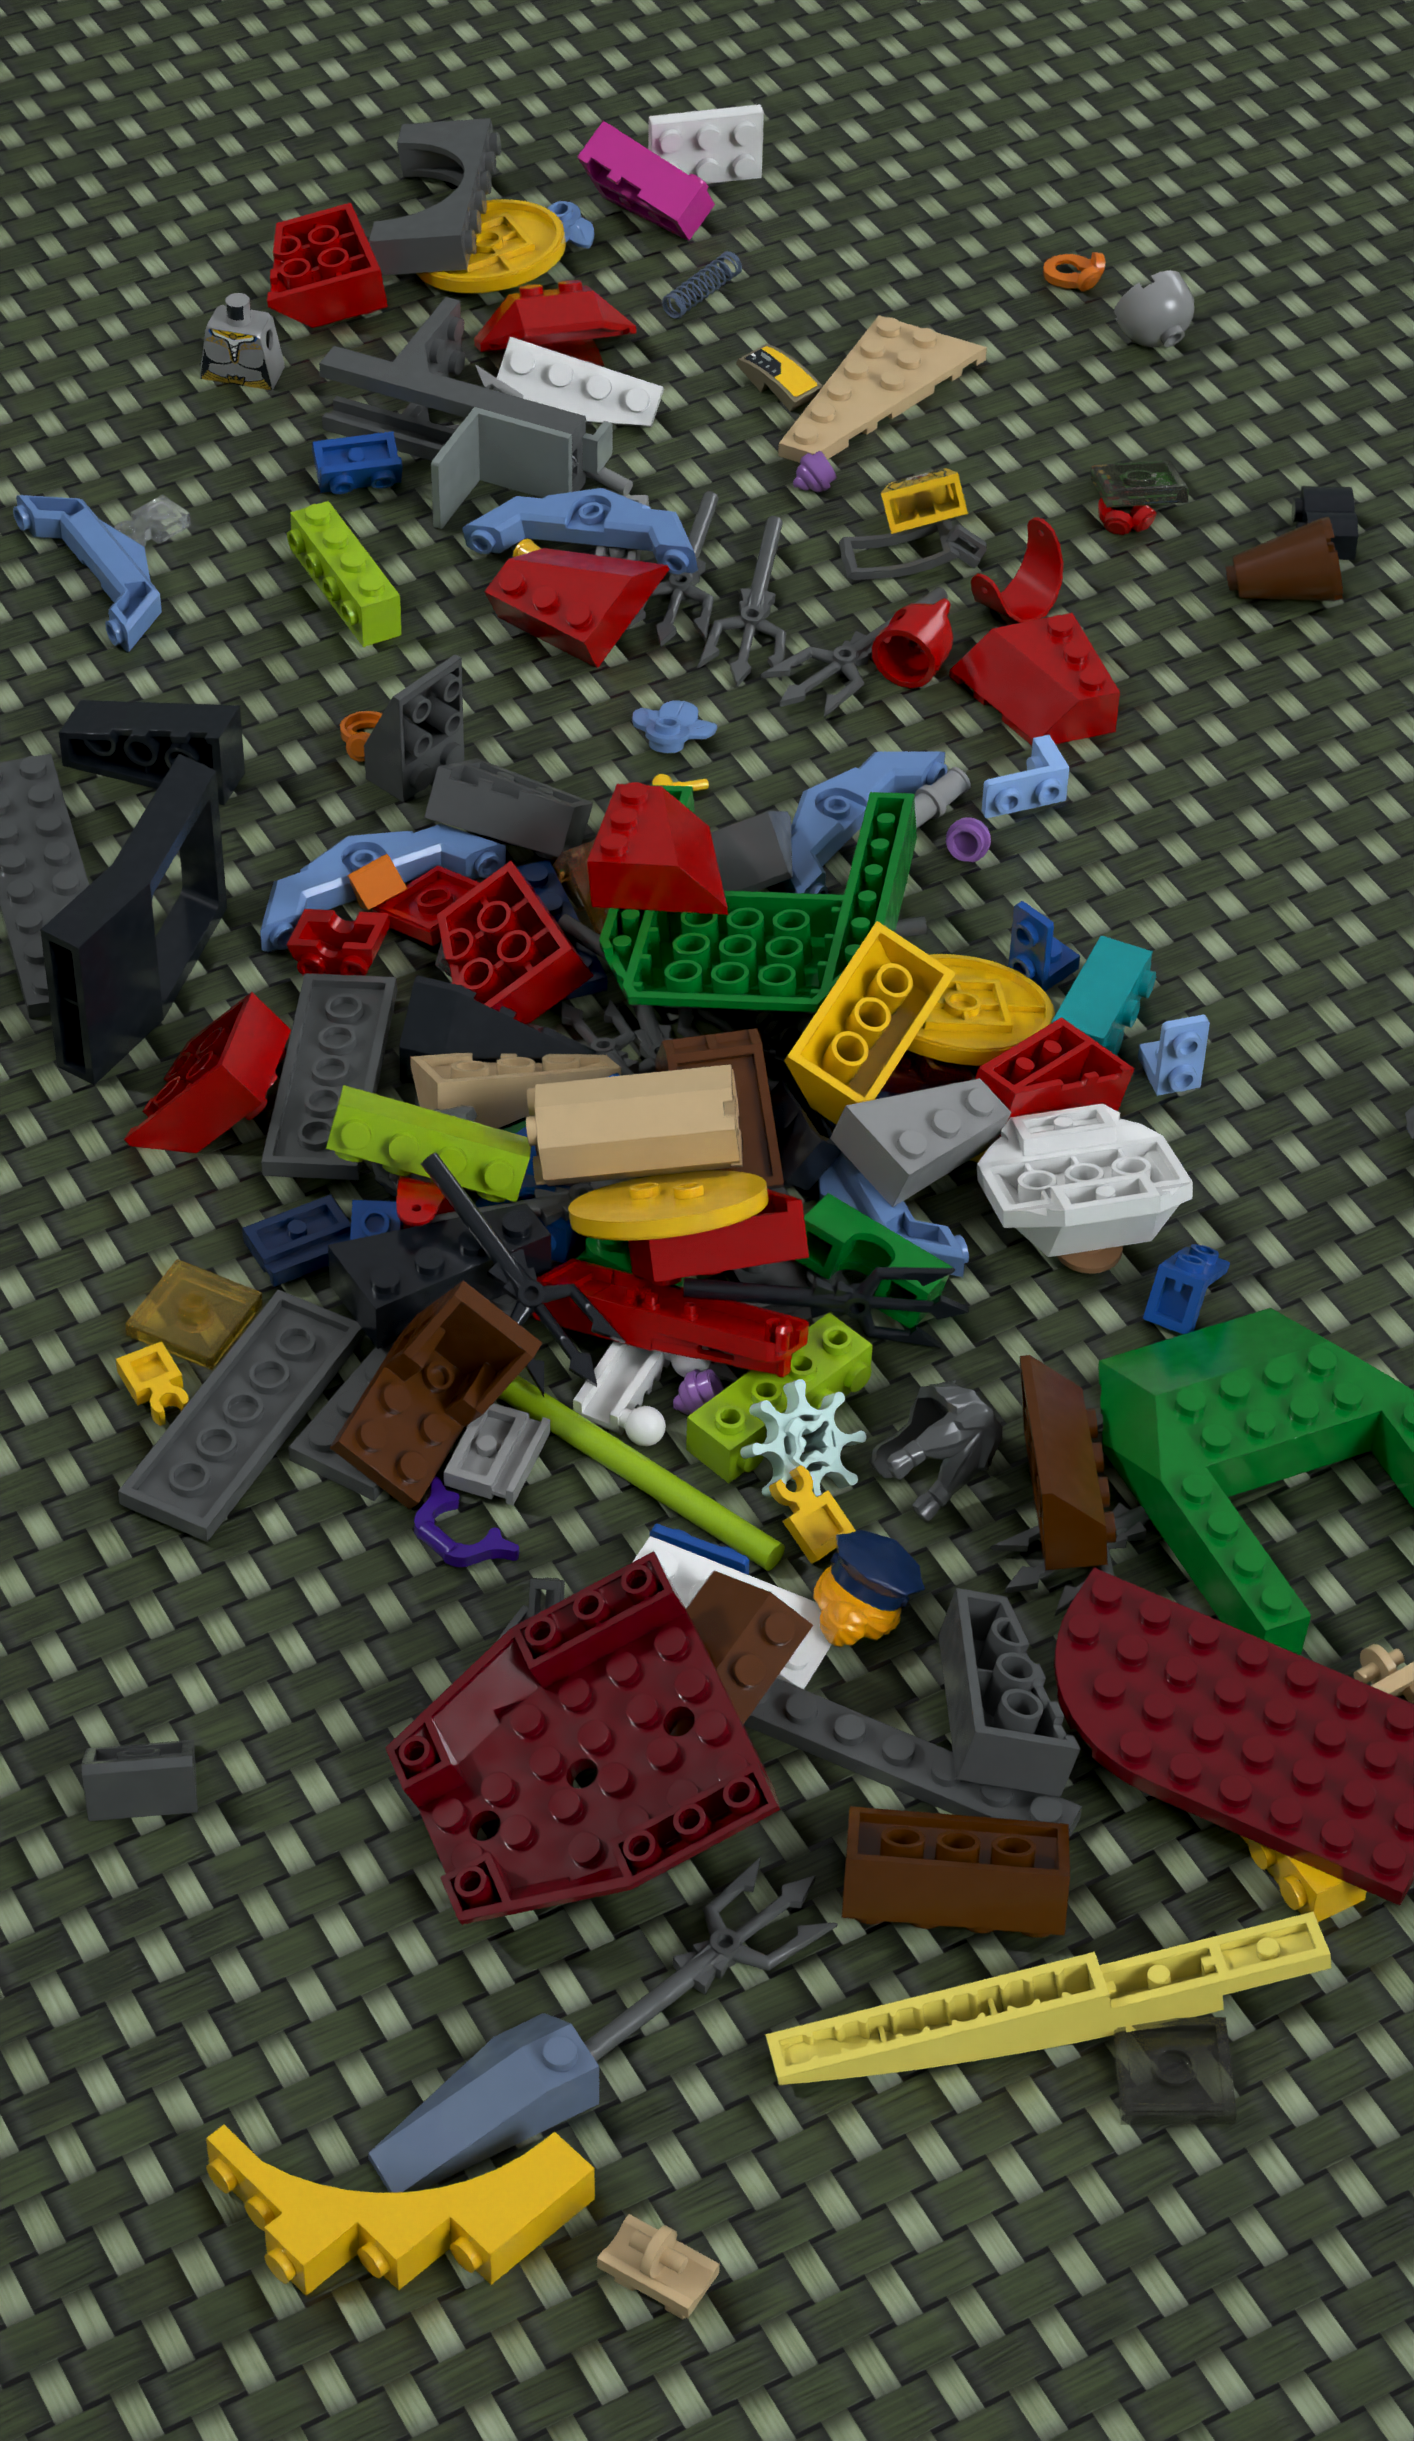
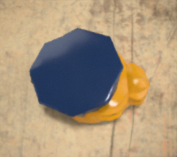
(865, 1588)

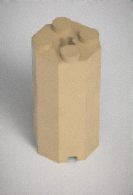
(634, 1125)

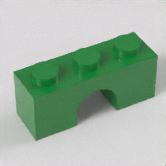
(848, 1239)

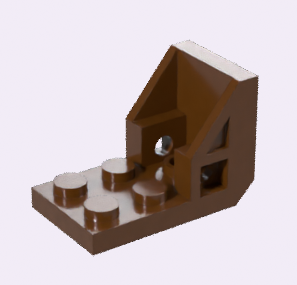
(756, 1120)
(431, 1387)

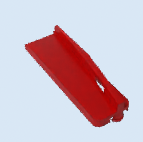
(668, 1323)

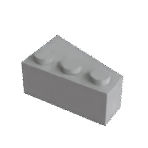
(919, 1135)

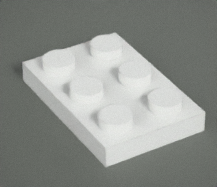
(711, 143)

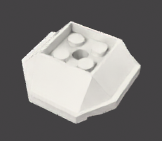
(1082, 1179)

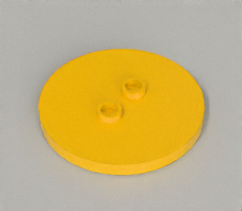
(513, 248)
(981, 1012)
(668, 1205)

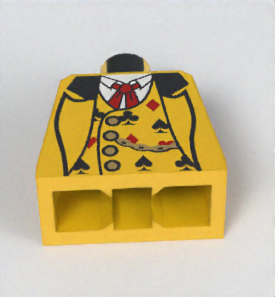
(923, 500)

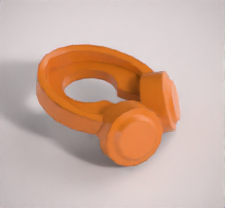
(1091, 271)
(356, 740)

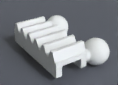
(622, 1381)

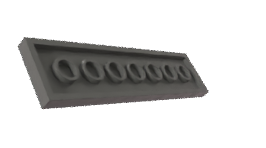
(37, 867)

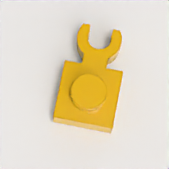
(153, 1377)
(814, 1518)

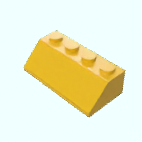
(866, 1022)

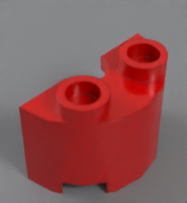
(336, 946)

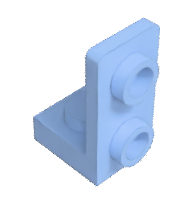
(1039, 786)
(1178, 1057)

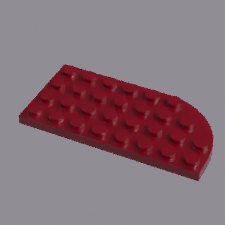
(1242, 1732)

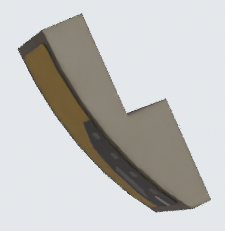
(781, 373)

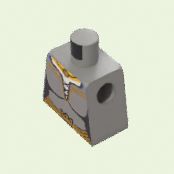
(241, 346)

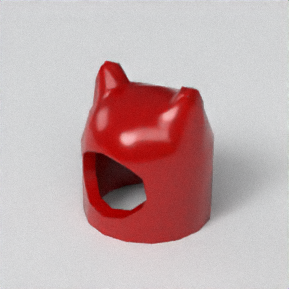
(914, 644)

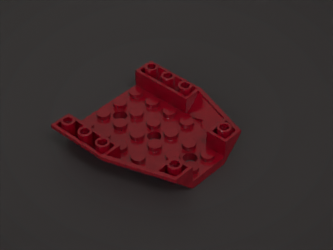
(572, 1693)

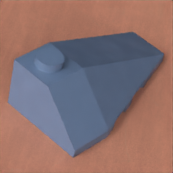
(494, 2101)

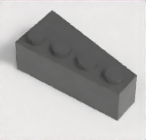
(996, 1700)

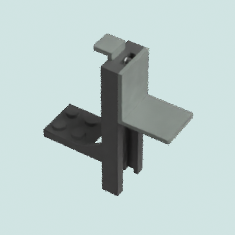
(498, 442)

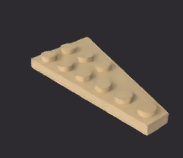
(879, 378)

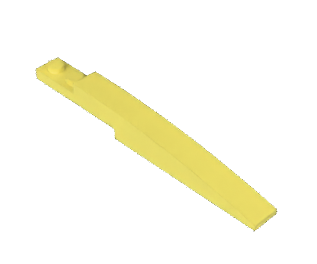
(1048, 2005)

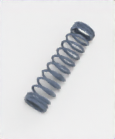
(680, 301)

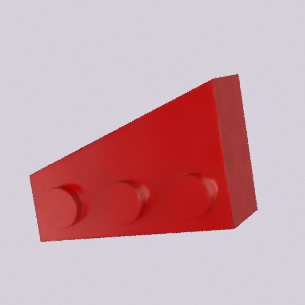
(1056, 1072)
(766, 1238)

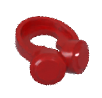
(1121, 522)

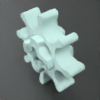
(821, 1440)

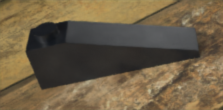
(449, 1020)

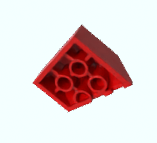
(324, 268)
(573, 598)
(1042, 680)
(654, 855)
(509, 947)
(215, 1080)

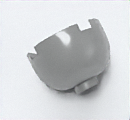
(1157, 312)

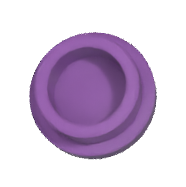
(814, 473)
(968, 839)
(697, 1390)

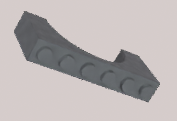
(445, 233)

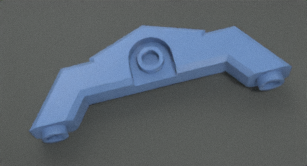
(585, 518)
(108, 553)
(836, 808)
(326, 881)
(851, 1187)

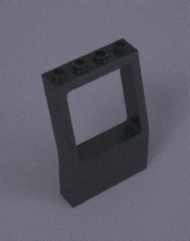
(101, 951)

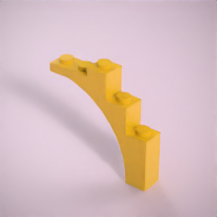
(398, 2234)

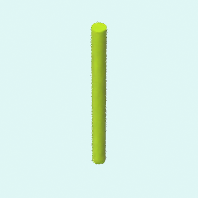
(645, 1474)

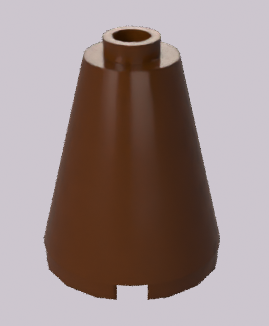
(1290, 566)

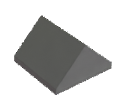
(754, 852)
(140, 1780)

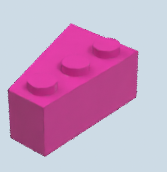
(645, 182)

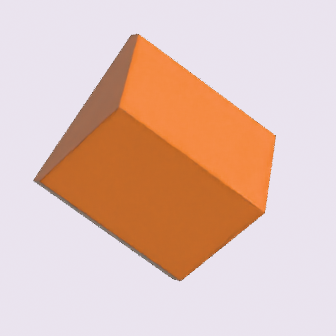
(376, 882)

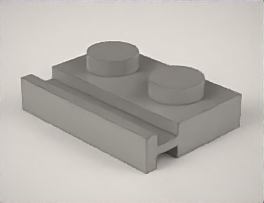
(497, 1453)

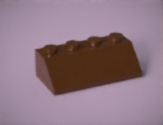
(1065, 1469)
(747, 1638)
(956, 1871)

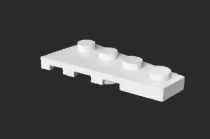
(578, 386)
(690, 1571)

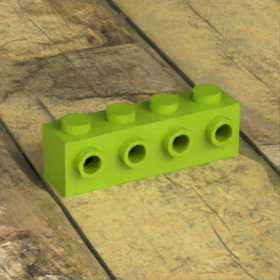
(345, 573)
(406, 1134)
(829, 1363)

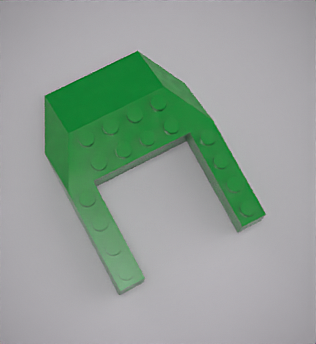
(771, 945)
(1235, 1414)

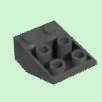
(418, 732)

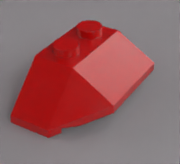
(552, 317)

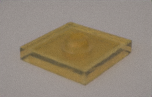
(194, 1313)

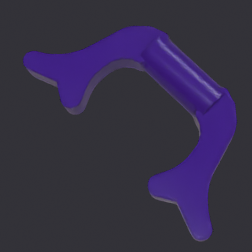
(454, 1553)

